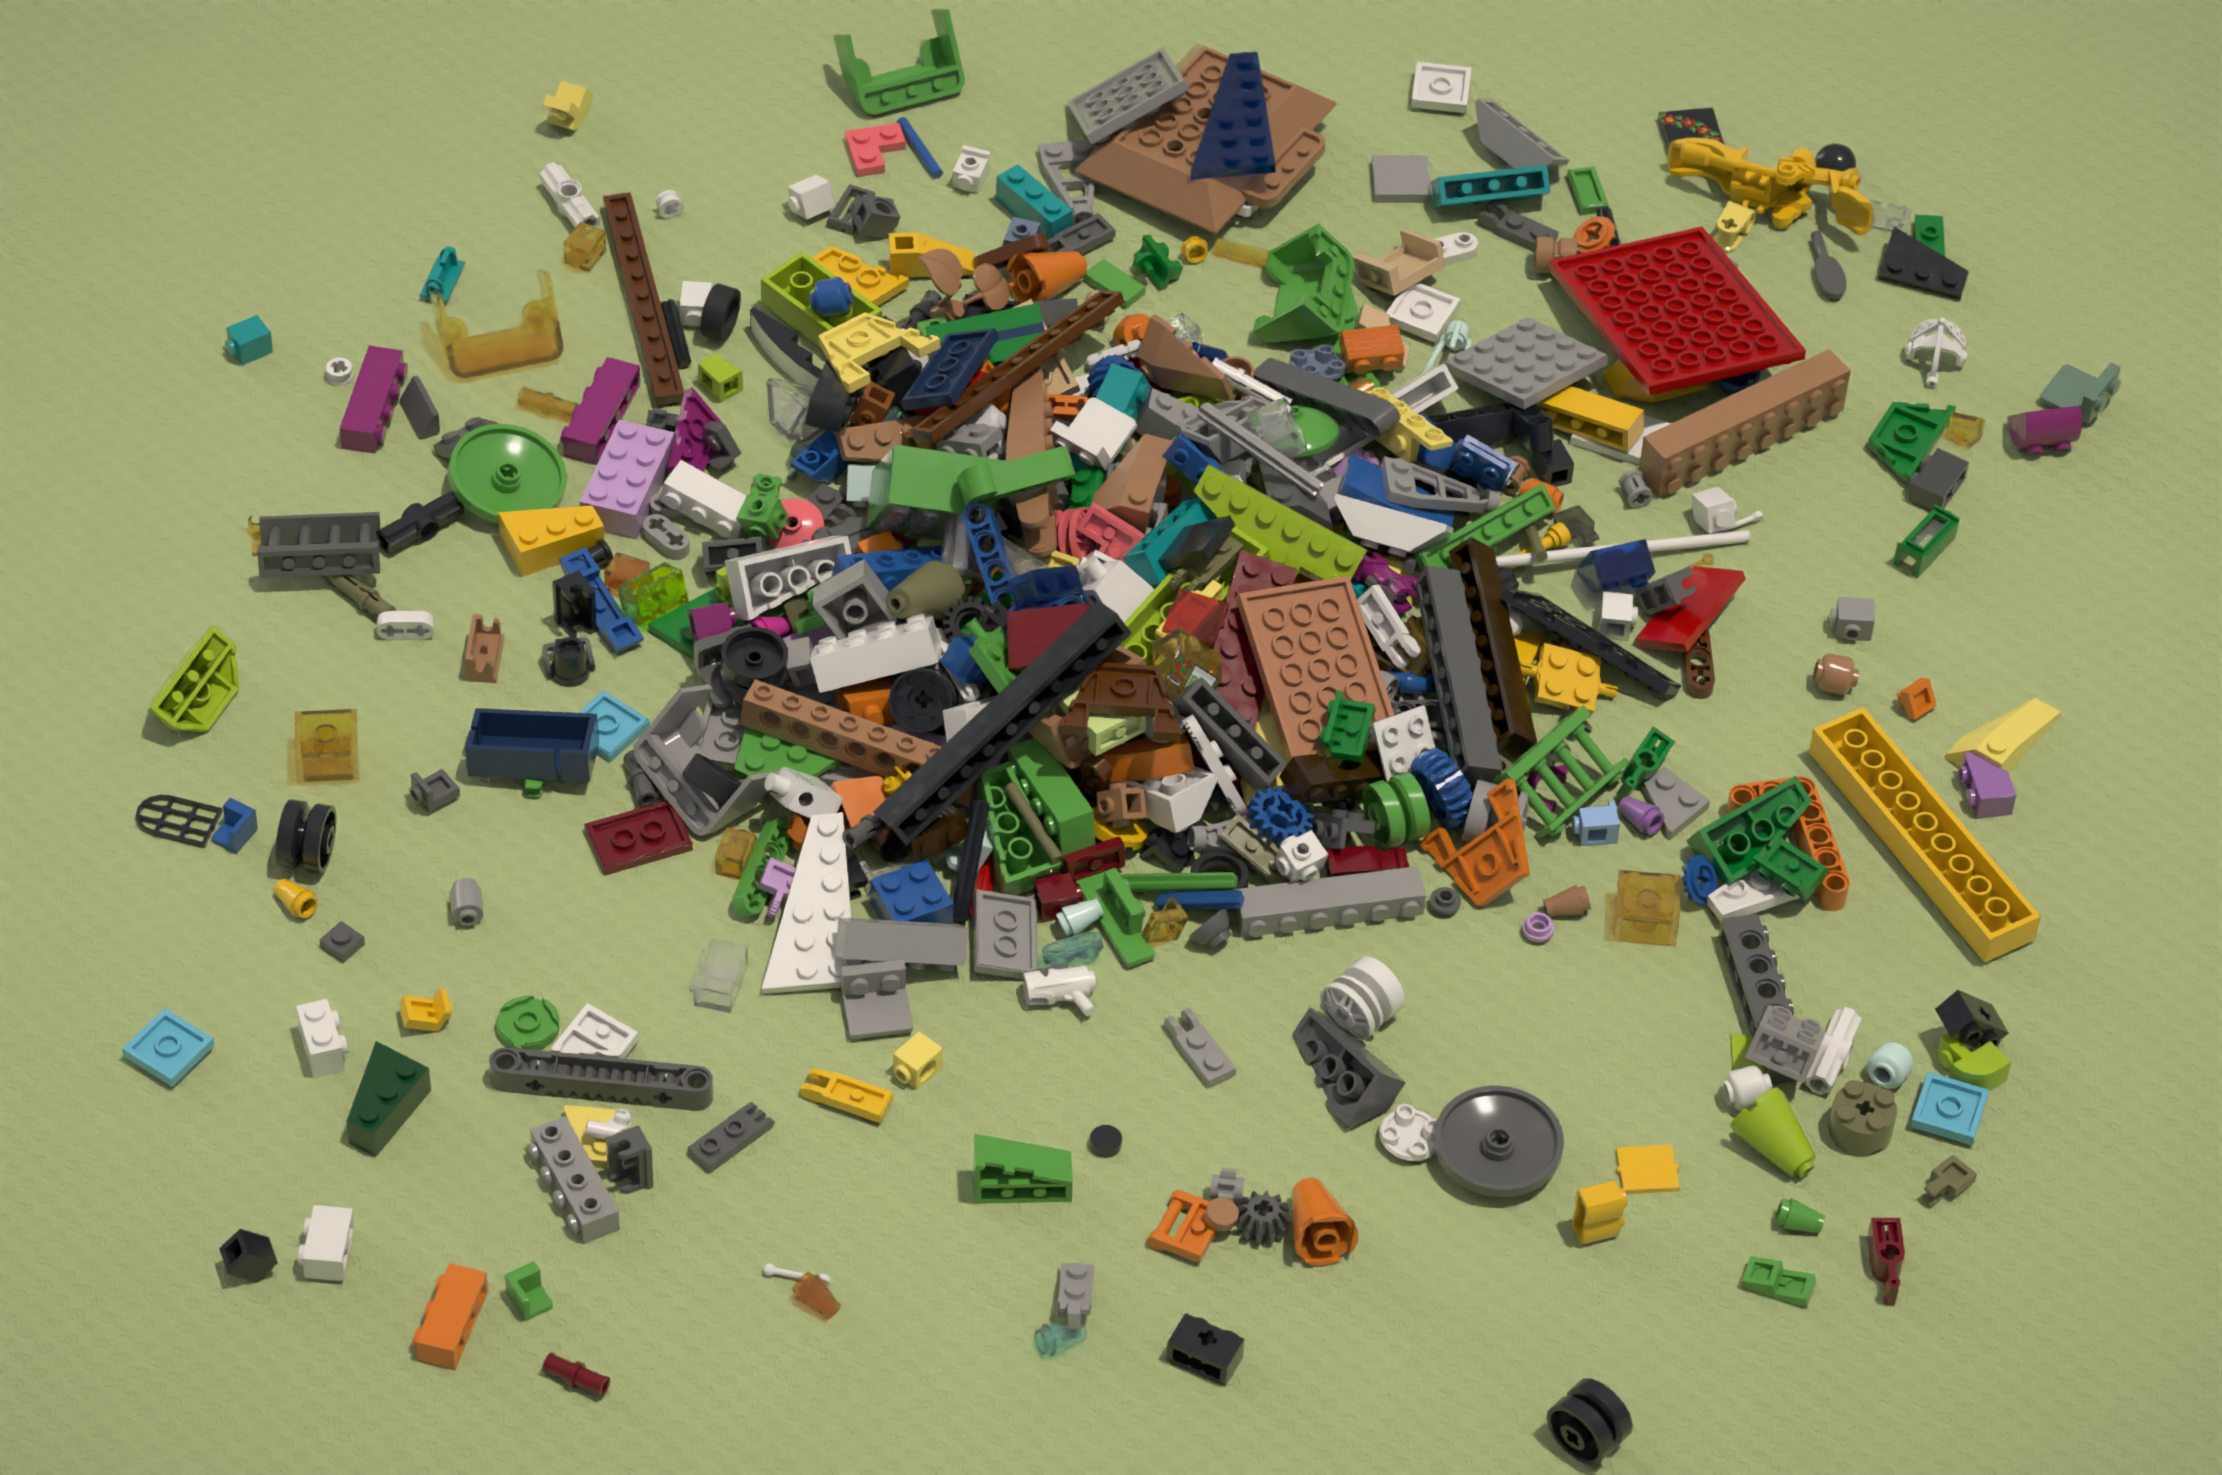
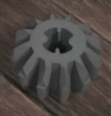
(1263, 1217)

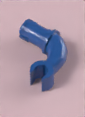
(1414, 684)

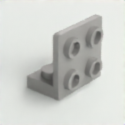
(876, 999)
(1786, 1043)

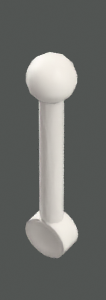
(1754, 517)
(769, 1270)

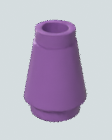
(1642, 815)

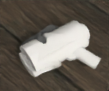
(1060, 984)

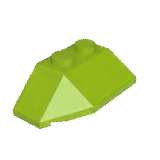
(199, 685)

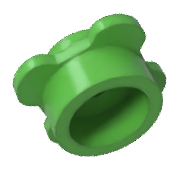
(766, 485)

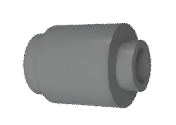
(466, 902)

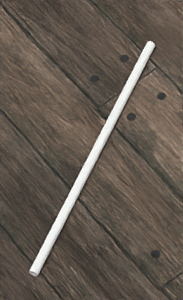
(1653, 545)

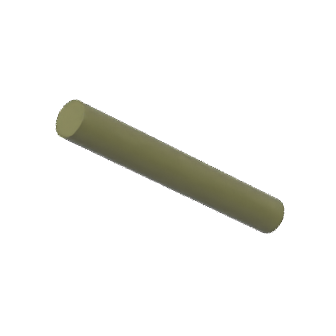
(1535, 542)
(1033, 822)

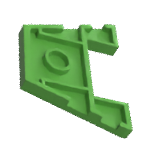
(767, 753)

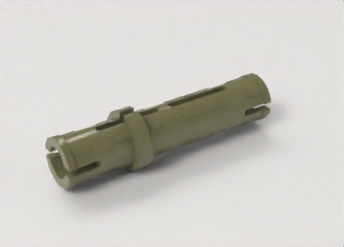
(367, 599)

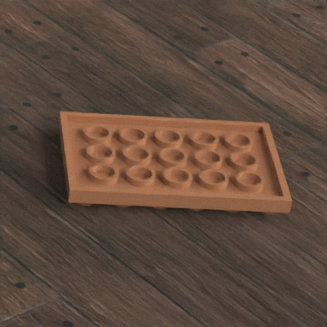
(1307, 648)

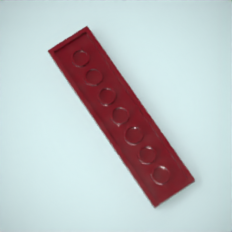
(1240, 679)

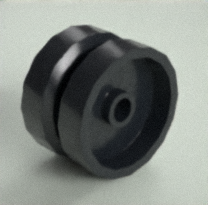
(749, 656)
(306, 835)
(1589, 1421)

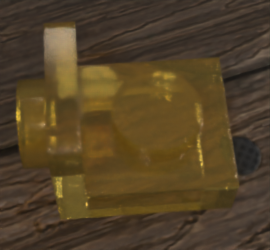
(1165, 924)

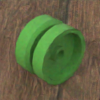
(1397, 810)

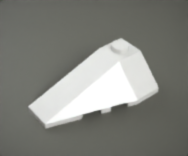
(1177, 799)

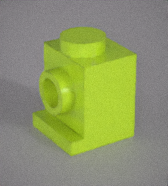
(720, 377)

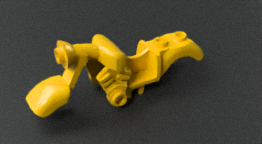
(1779, 187)

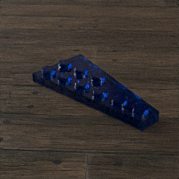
(1238, 126)

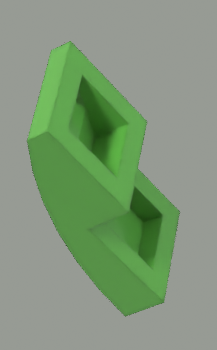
(1773, 1281)

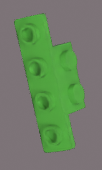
(1122, 915)

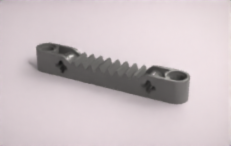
(517, 1071)

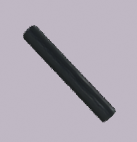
(970, 859)

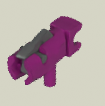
(1395, 587)

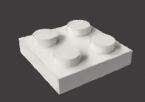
(1441, 87)
(1423, 311)

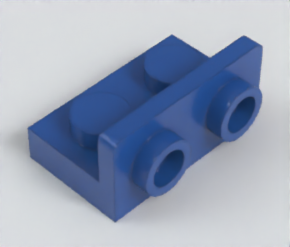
(1189, 458)

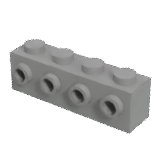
(897, 940)
(574, 1180)

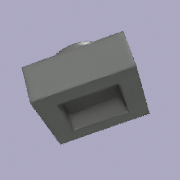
(342, 942)

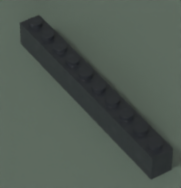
(1002, 722)

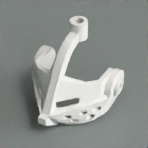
(1937, 342)

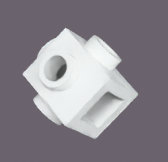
(1301, 857)

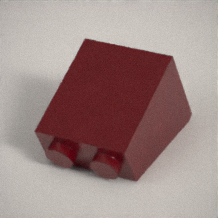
(1035, 630)

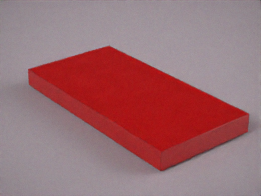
(1684, 623)

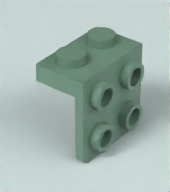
(2077, 388)

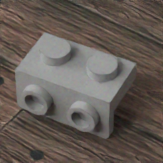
(970, 439)

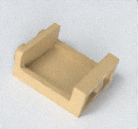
(1402, 267)

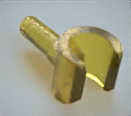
(254, 532)

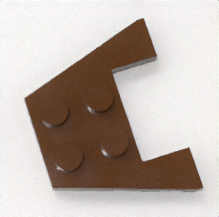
(1123, 691)

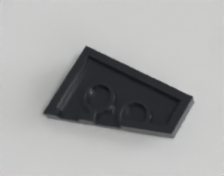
(1920, 267)

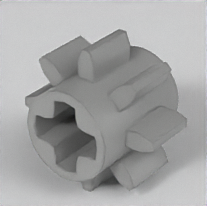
(1227, 1185)

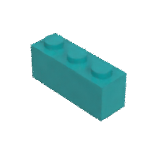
(1032, 201)

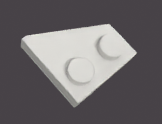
(596, 1035)

